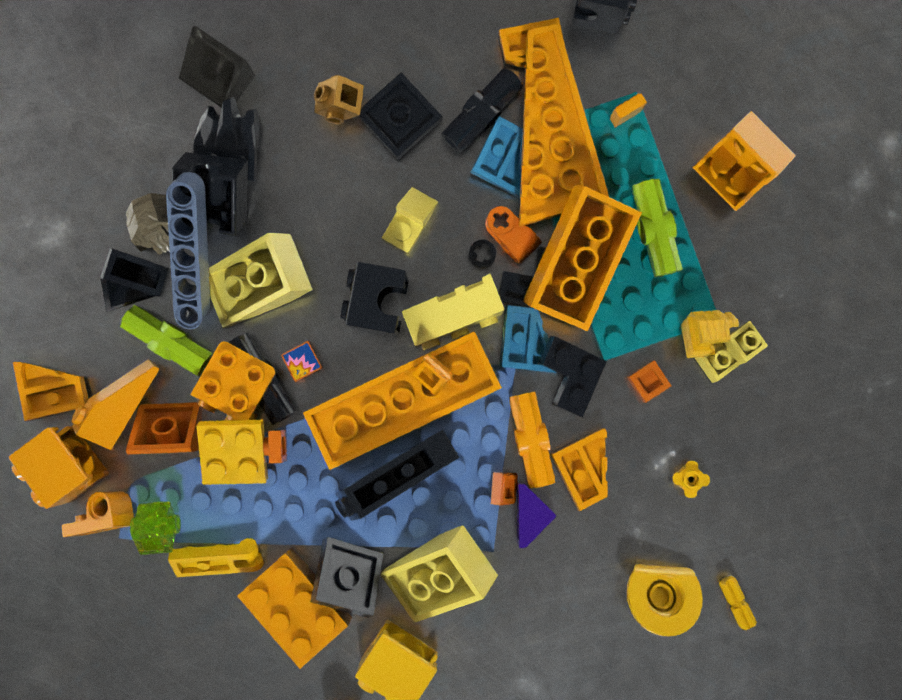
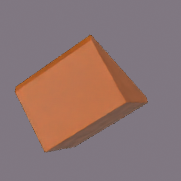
(165, 428)

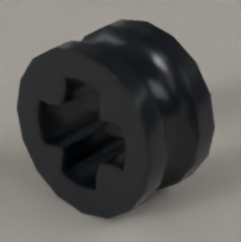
(491, 252)

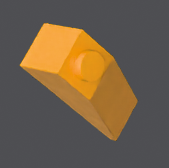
(112, 407)

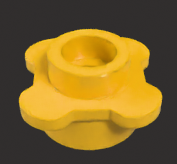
(690, 488)

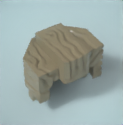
(149, 223)

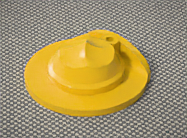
(664, 598)

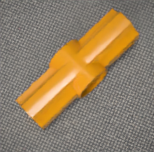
(532, 440)

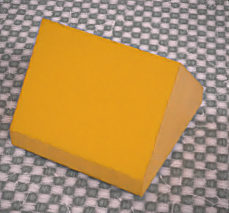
(432, 373)

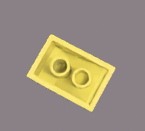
(257, 279)
(440, 575)

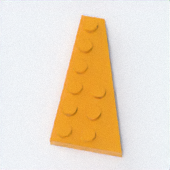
(555, 131)

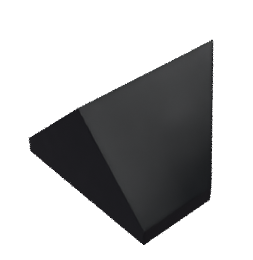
(130, 279)

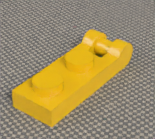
(216, 559)

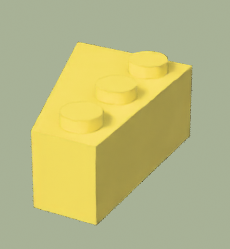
(454, 313)

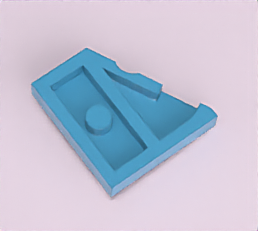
(501, 157)
(523, 339)

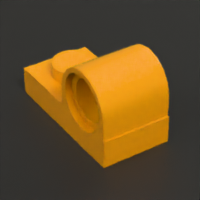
(103, 513)

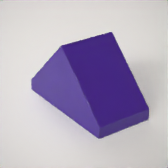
(532, 515)

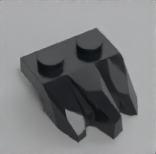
(229, 135)

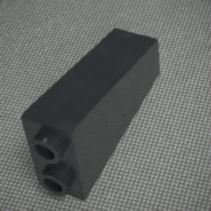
(395, 476)

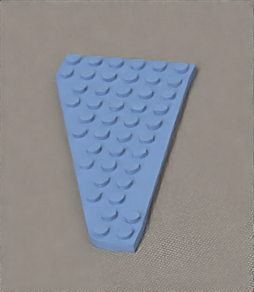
(300, 494)

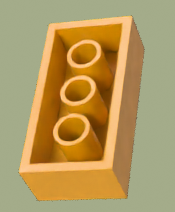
(581, 257)

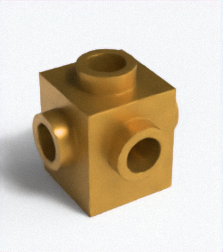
(338, 99)

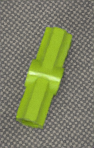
(657, 227)
(166, 340)

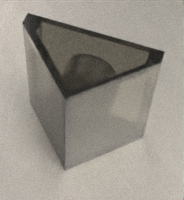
(214, 68)

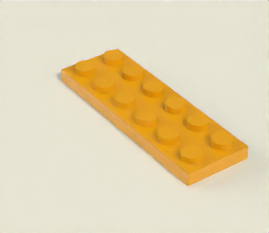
(399, 402)

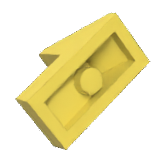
(410, 219)

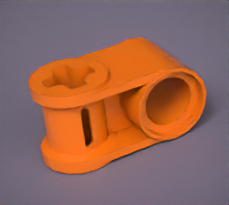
(515, 240)

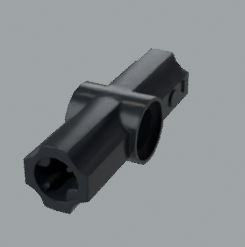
(482, 110)
(275, 400)

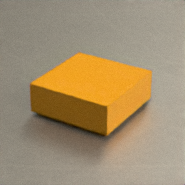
(628, 109)

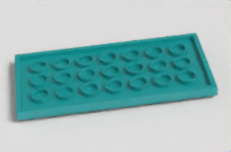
(636, 304)

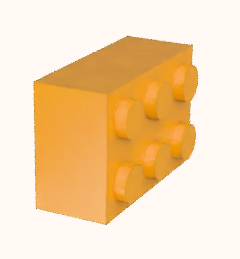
(283, 607)

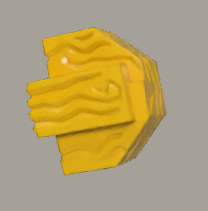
(704, 330)

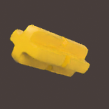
(739, 608)

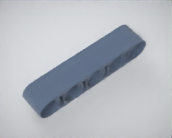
(191, 238)

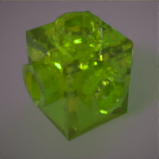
(155, 528)

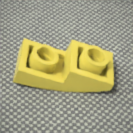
(743, 346)

